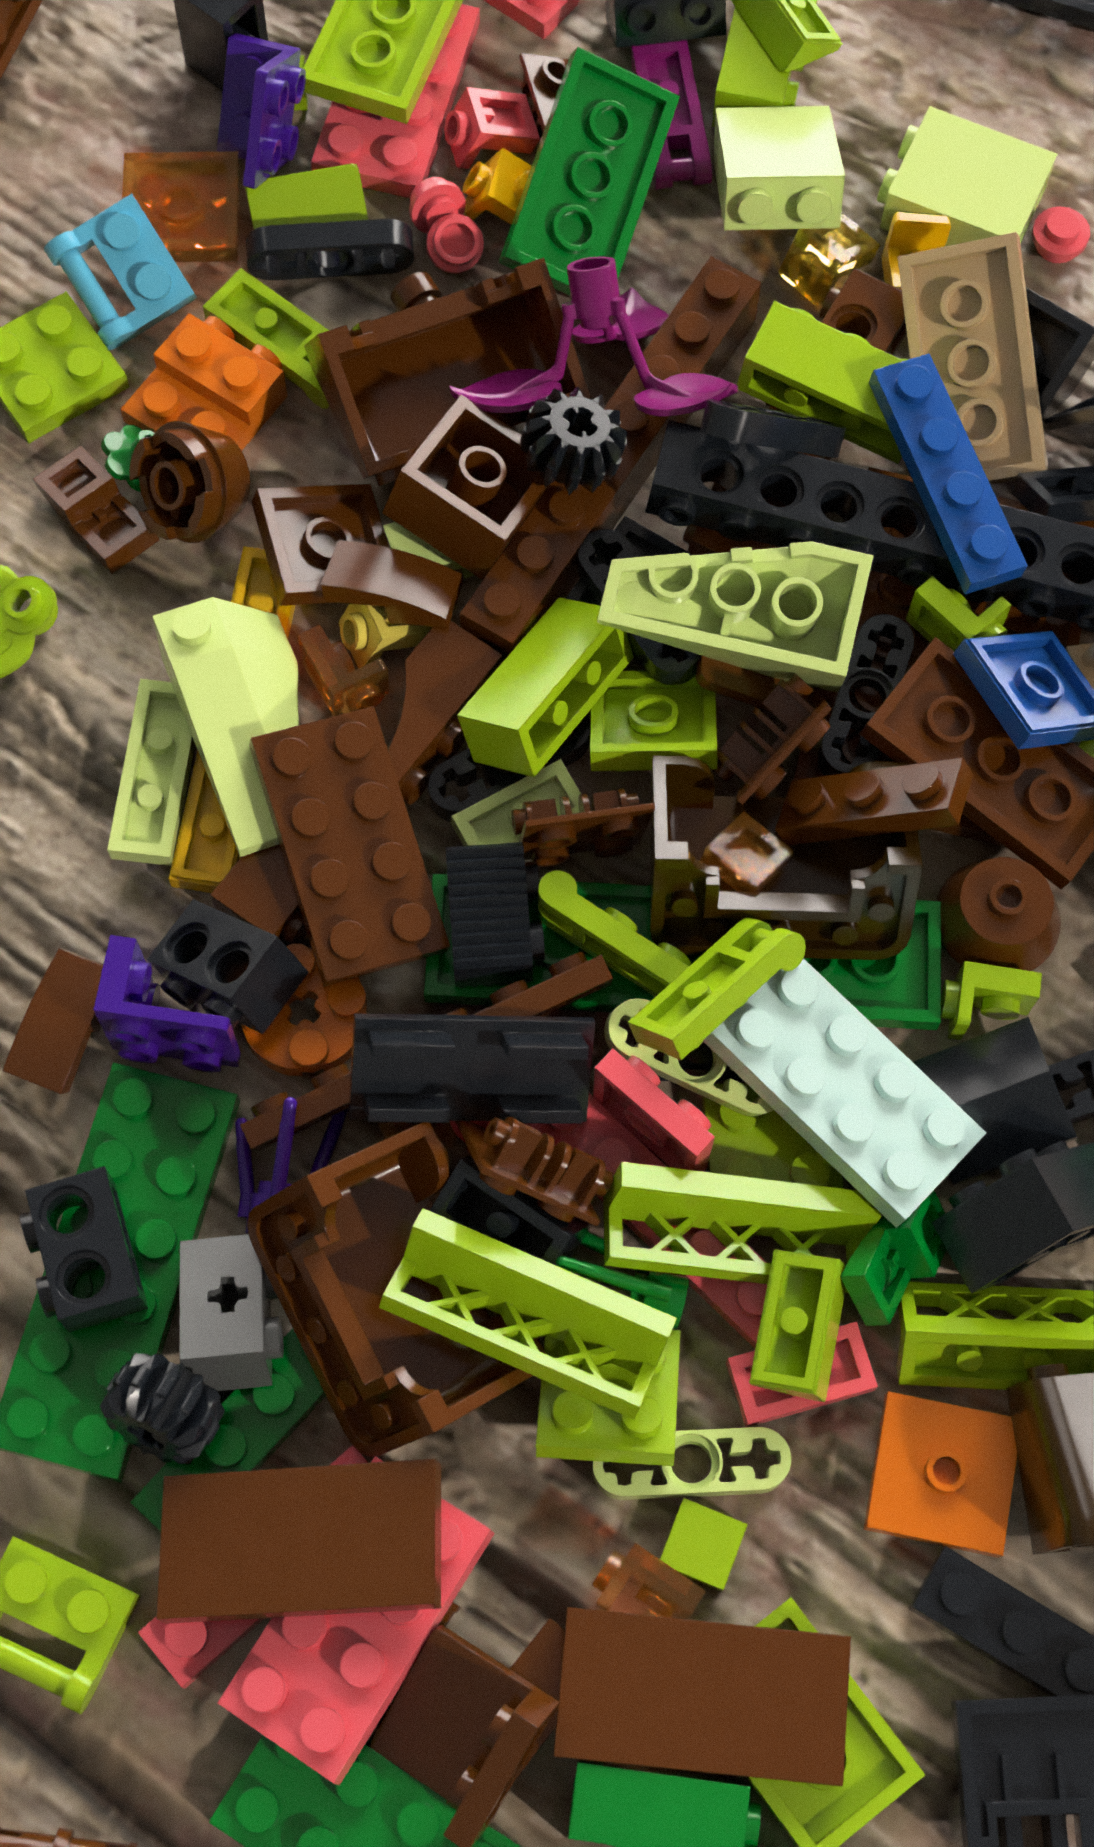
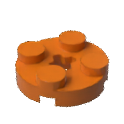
(311, 1045)

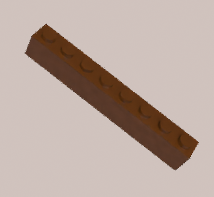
(544, 552)

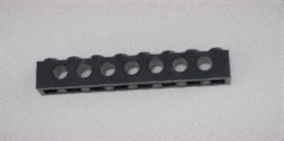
(867, 505)

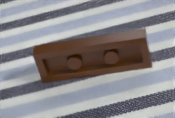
(875, 802)

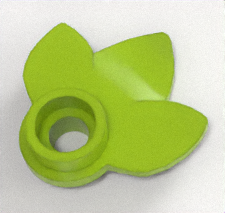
(21, 628)

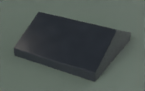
(1006, 1090)

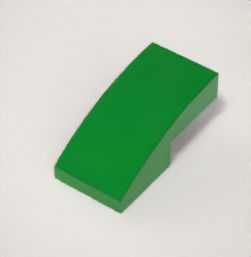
(889, 1258)

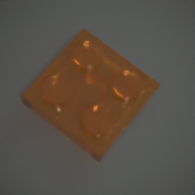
(189, 201)

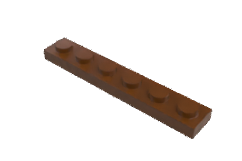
(570, 981)

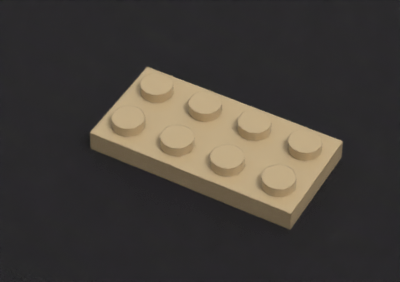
(974, 320)

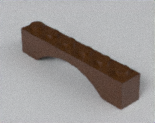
(439, 682)

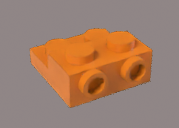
(209, 383)

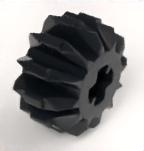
(573, 440)
(162, 1408)

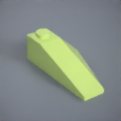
(747, 607)
(232, 685)

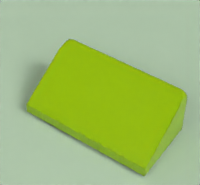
(790, 30)
(309, 197)
(799, 1325)

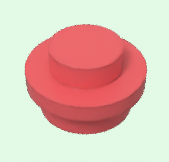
(434, 199)
(1060, 234)
(454, 243)

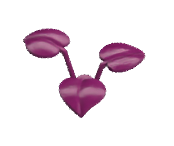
(603, 318)

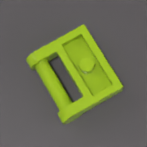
(68, 1606)

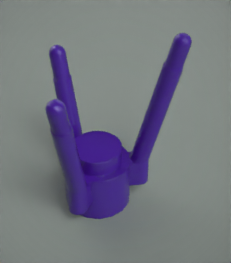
(266, 1189)

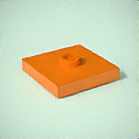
(942, 1475)

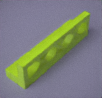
(726, 1206)
(534, 1303)
(987, 1352)

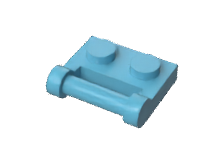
(136, 260)

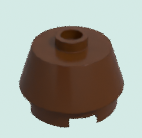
(189, 481)
(999, 914)

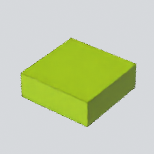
(703, 1544)

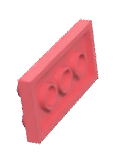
(389, 152)
(329, 1678)

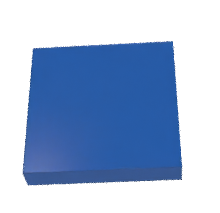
(1031, 687)

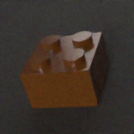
(466, 488)

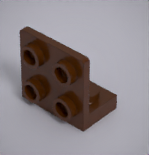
(463, 1729)

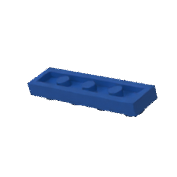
(947, 474)

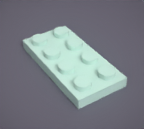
(846, 1090)

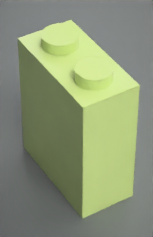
(778, 168)
(969, 174)

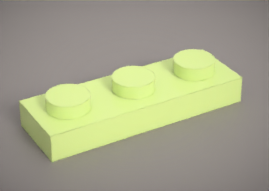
(152, 778)

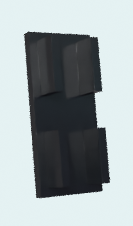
(470, 1068)

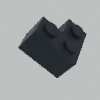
(1022, 1217)

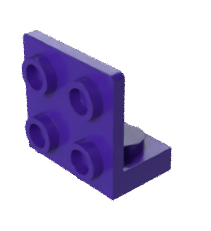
(258, 105)
(143, 1031)

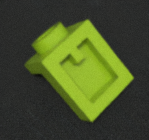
(949, 617)
(997, 990)

